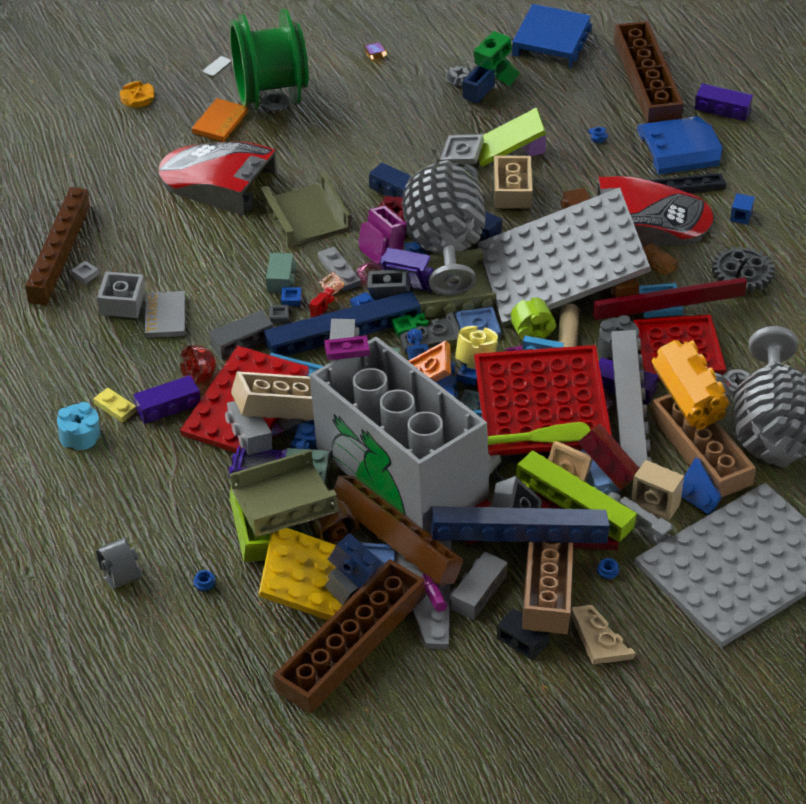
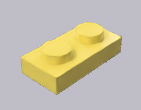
(115, 405)

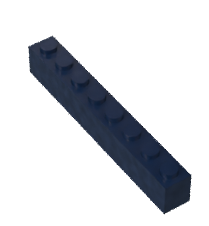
(392, 181)
(312, 332)
(519, 524)

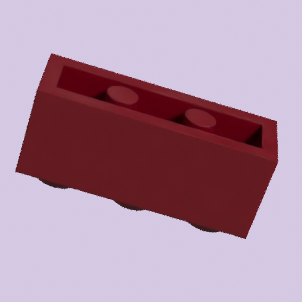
(609, 456)

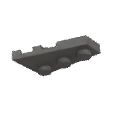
(436, 333)

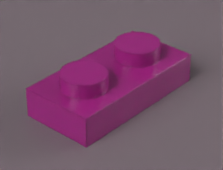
(347, 348)

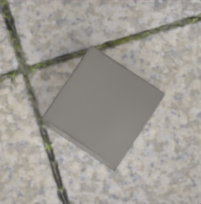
(85, 272)

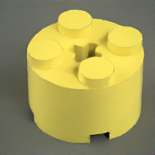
(474, 341)

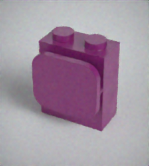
(381, 232)

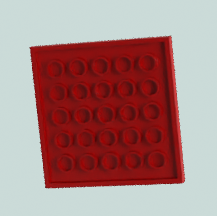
(537, 391)

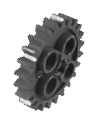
(732, 262)

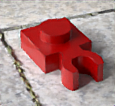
(320, 303)

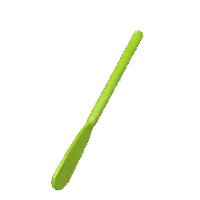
(561, 433)

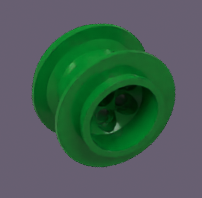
(268, 59)

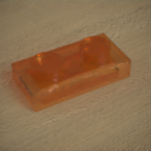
(659, 259)

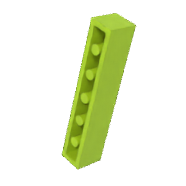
(573, 493)

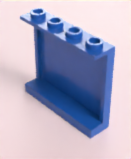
(552, 32)

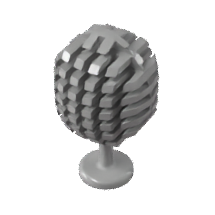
(444, 216)
(772, 401)

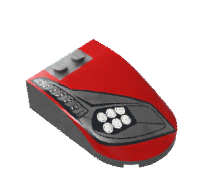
(216, 171)
(660, 211)

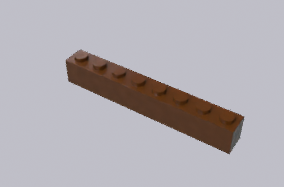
(57, 246)
(399, 531)

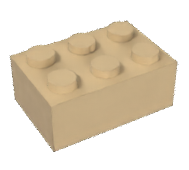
(512, 182)

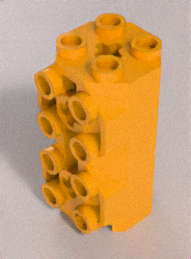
(691, 384)

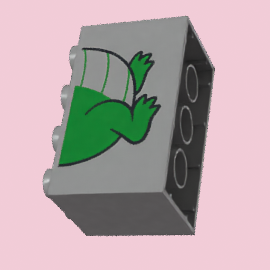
(400, 433)

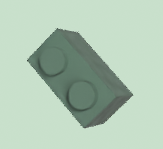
(280, 272)

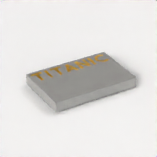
(165, 314)

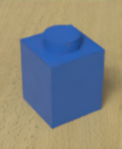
(742, 209)

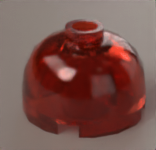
(198, 363)

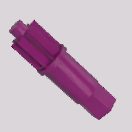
(434, 594)

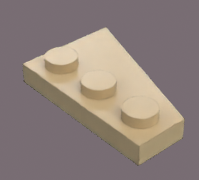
(598, 638)

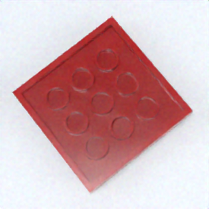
(661, 331)

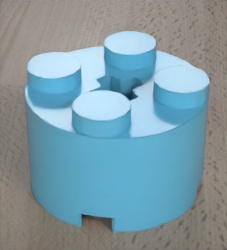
(78, 426)

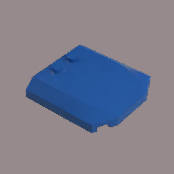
(681, 144)

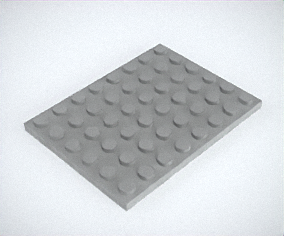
(565, 254)
(734, 564)

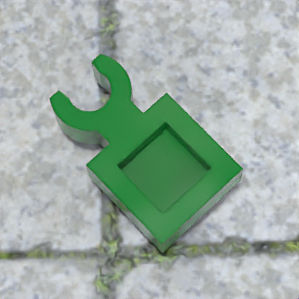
(406, 323)

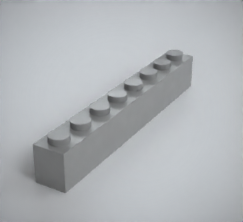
(630, 395)

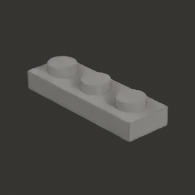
(335, 262)

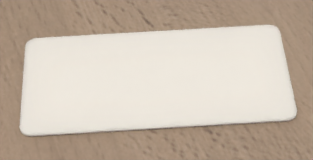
(217, 65)

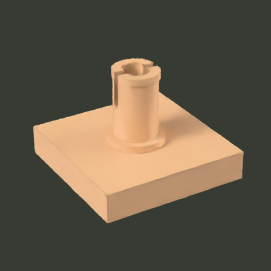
(571, 460)

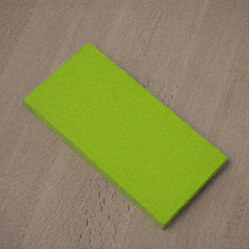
(511, 136)

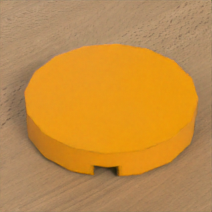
(137, 94)

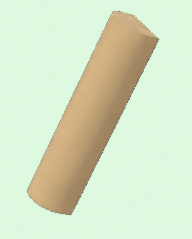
(568, 325)

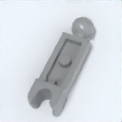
(646, 521)

